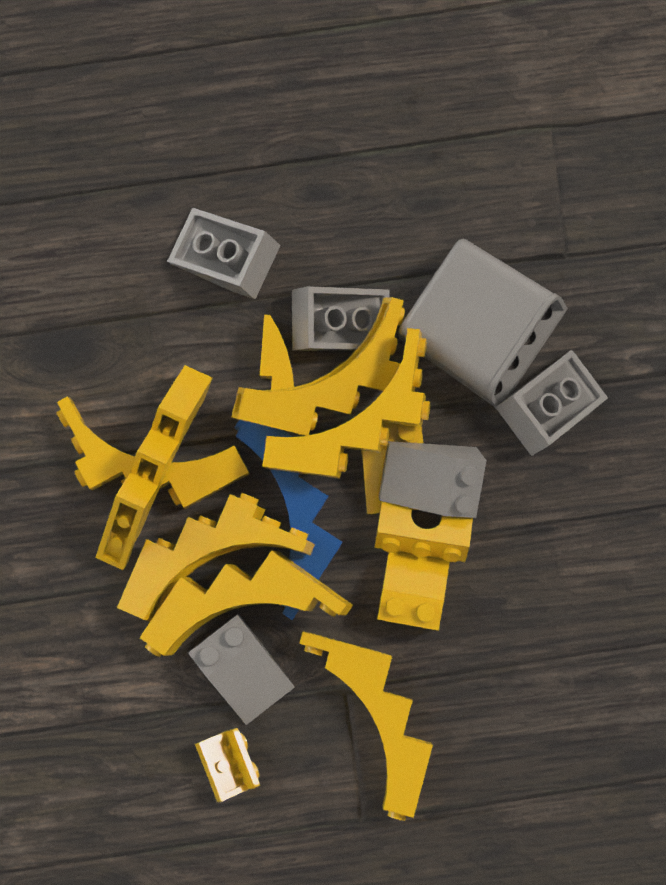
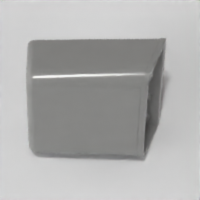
(480, 318)

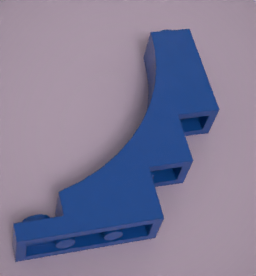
(302, 503)

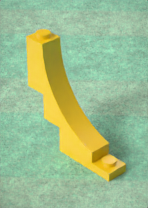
(151, 465)
(275, 582)
(366, 675)

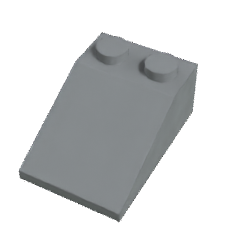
(224, 252)
(333, 317)
(551, 403)
(433, 478)
(241, 669)

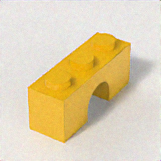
(399, 533)

